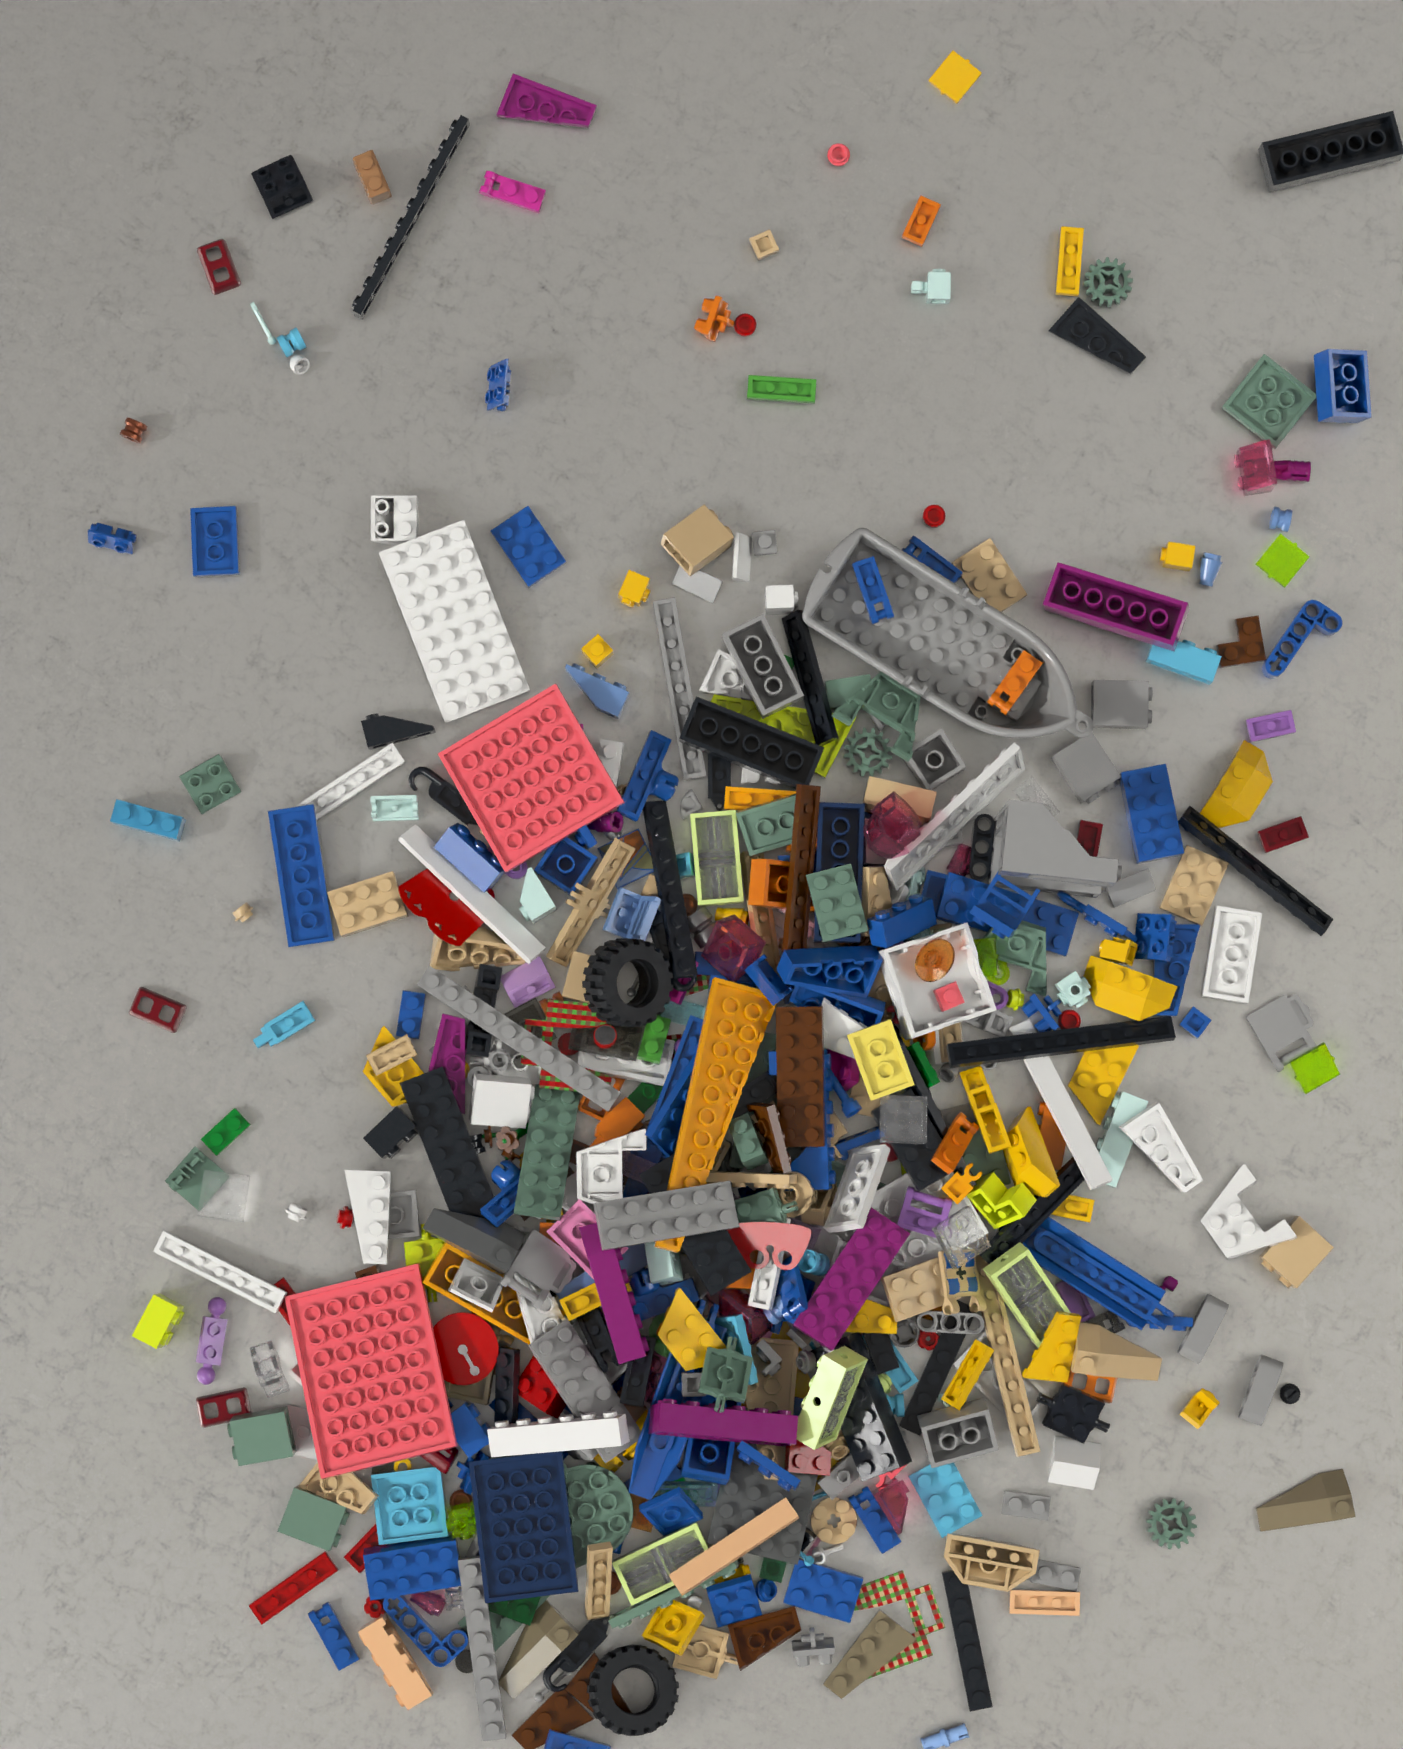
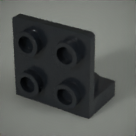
(282, 186)

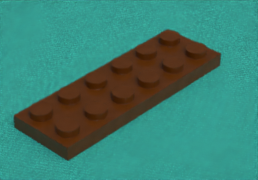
(801, 1075)

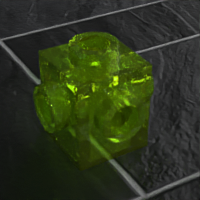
(458, 1513)

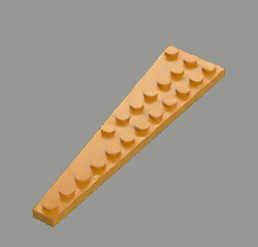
(725, 1052)

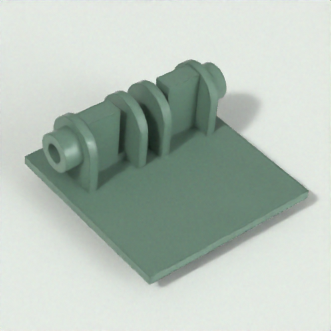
(210, 783)
(189, 1175)

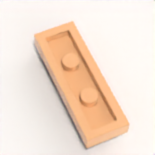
(1044, 1602)

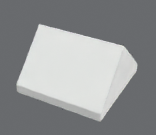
(477, 1285)
(1074, 1463)

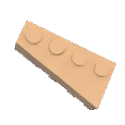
(395, 1661)

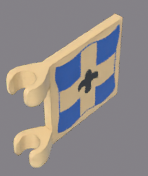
(960, 1283)

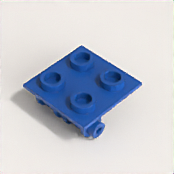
(499, 379)
(1154, 936)

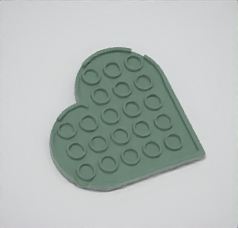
(598, 1508)

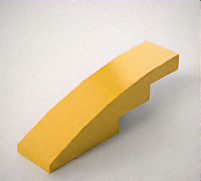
(985, 1109)

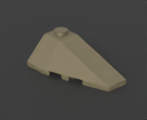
(1315, 1501)
(536, 1648)

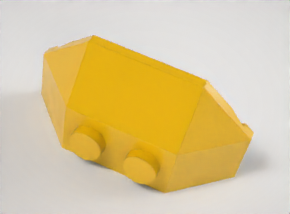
(1239, 788)
(1127, 990)
(1028, 1156)

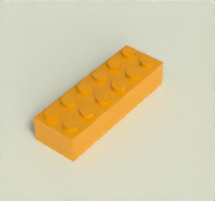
(507, 1310)

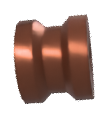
(133, 430)

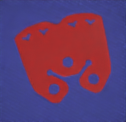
(439, 908)

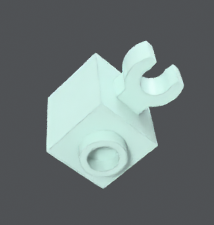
(937, 287)

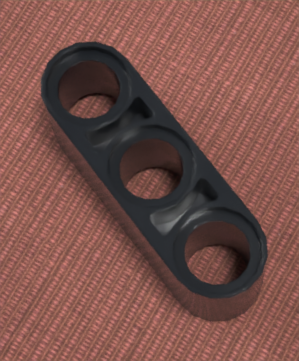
(981, 836)

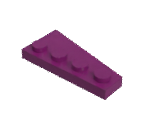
(540, 103)
(450, 1053)

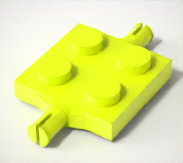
(423, 1252)

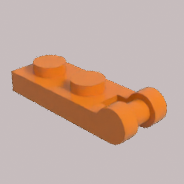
(1015, 681)
(954, 1143)

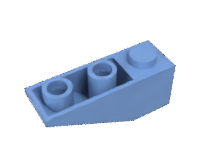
(603, 695)

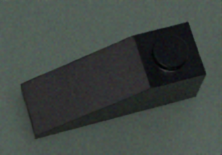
(384, 730)

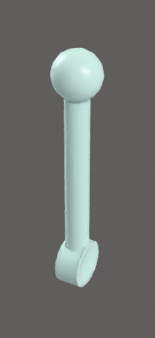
(271, 339)

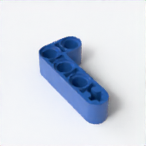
(1295, 640)
(423, 1626)

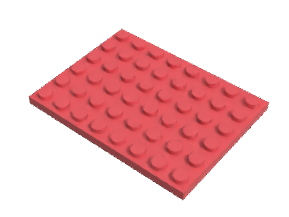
(370, 1371)

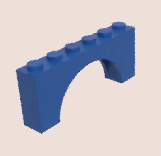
(816, 1161)

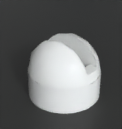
(297, 367)

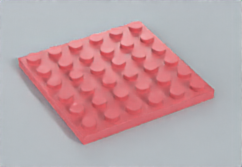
(531, 778)

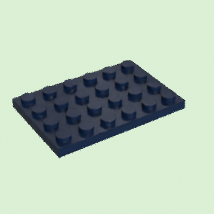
(523, 1526)

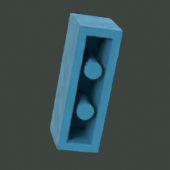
(148, 820)

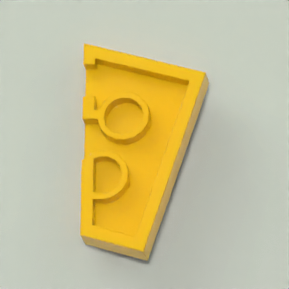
(874, 1319)
(1056, 1351)

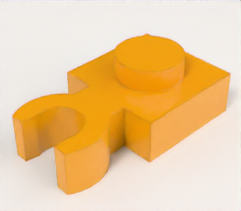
(959, 1186)

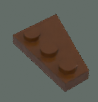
(769, 1127)
(762, 1634)
(578, 1686)
(559, 1713)

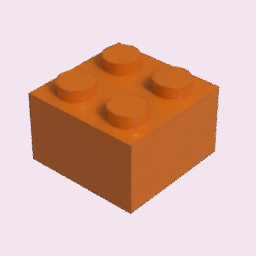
(768, 883)

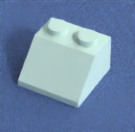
(535, 899)

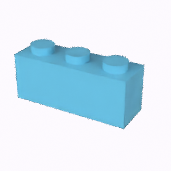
(1186, 661)

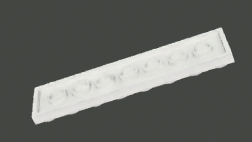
(956, 815)

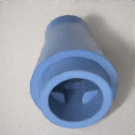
(1209, 568)

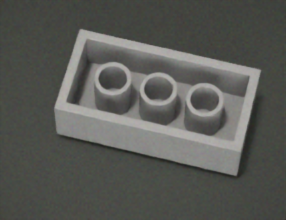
(762, 666)

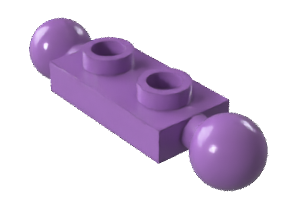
(211, 1340)

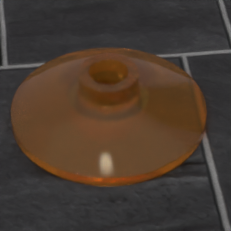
(934, 960)

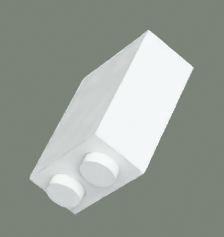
(500, 1101)

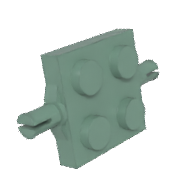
(763, 1207)
(725, 1374)

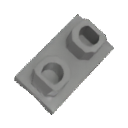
(813, 1645)

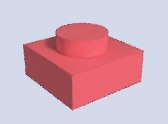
(948, 996)

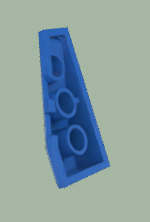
(863, 1010)

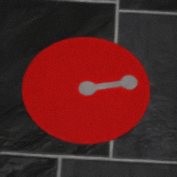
(465, 1348)

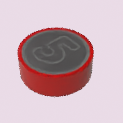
(605, 1036)

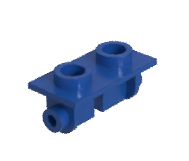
(101, 536)

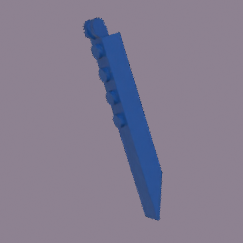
(1096, 1274)
(659, 1454)

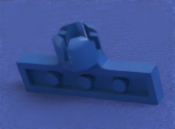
(648, 777)
(503, 1204)
(655, 1298)

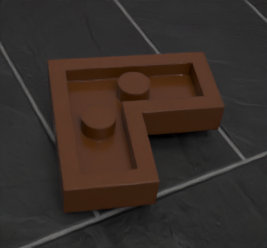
(1249, 645)

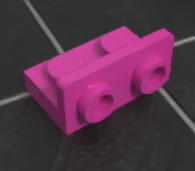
(845, 1069)

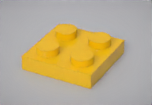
(673, 1627)

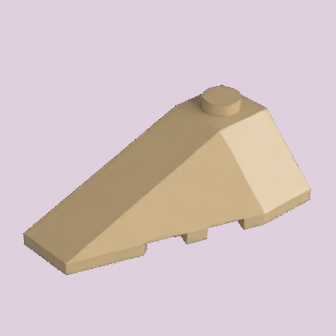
(480, 948)
(1110, 1355)

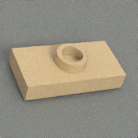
(391, 1054)

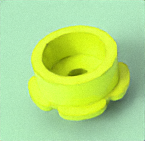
(1015, 999)

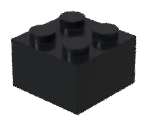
(391, 1133)

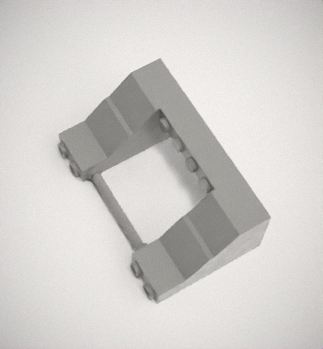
(1040, 854)

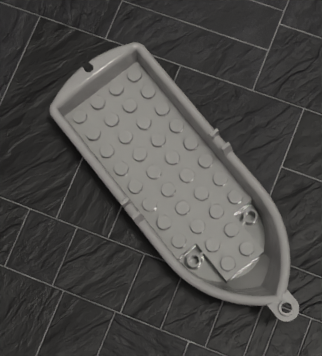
(940, 642)

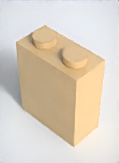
(697, 540)
(1297, 1257)

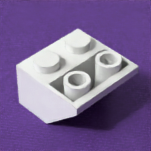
(394, 519)

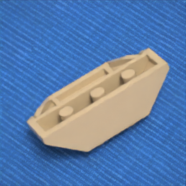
(989, 1561)

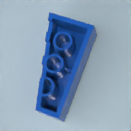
(832, 969)

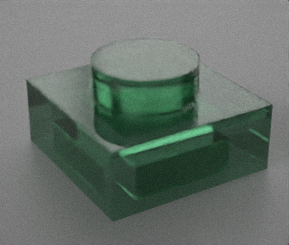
(772, 1570)

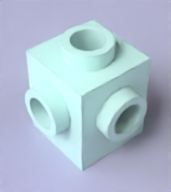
(1080, 984)

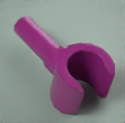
(1169, 1283)

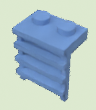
(631, 914)

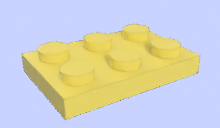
(880, 1059)

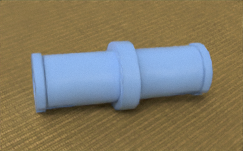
(945, 1737)

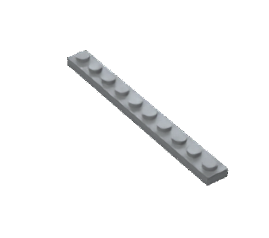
(519, 1038)

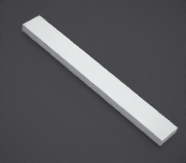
(479, 902)
(1065, 1115)

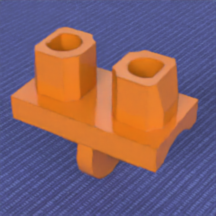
(717, 318)

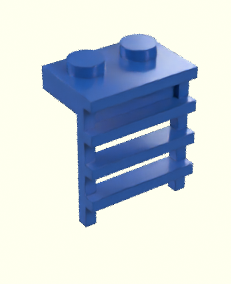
(1002, 922)

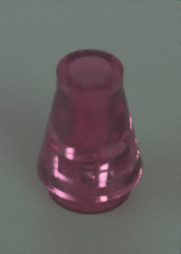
(960, 861)
(429, 1602)

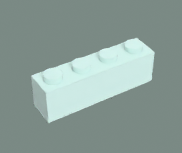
(1115, 1143)

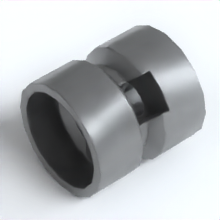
(701, 926)
(906, 1334)

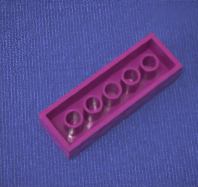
(1116, 606)
(851, 1279)
(614, 1297)
(732, 1425)

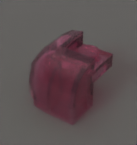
(892, 827)

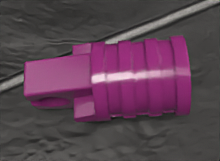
(1293, 470)
(607, 823)

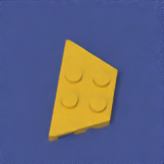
(1099, 1078)
(389, 1081)
(687, 1333)

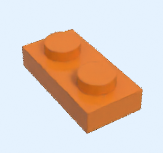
(921, 221)

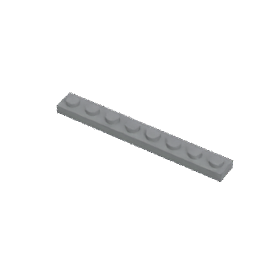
(677, 682)
(482, 1650)

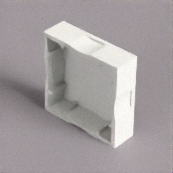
(914, 998)

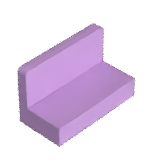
(527, 982)

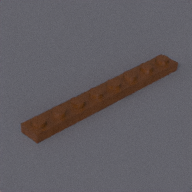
(801, 864)

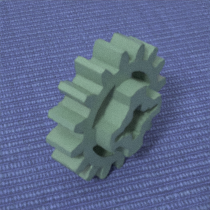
(1102, 276)
(857, 750)
(1167, 1533)

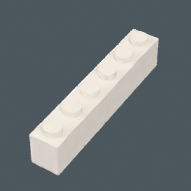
(558, 1435)

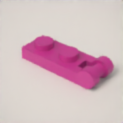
(513, 192)

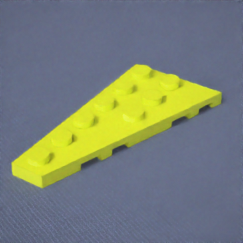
(793, 721)

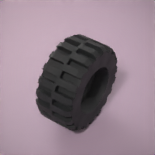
(602, 982)
(664, 1690)

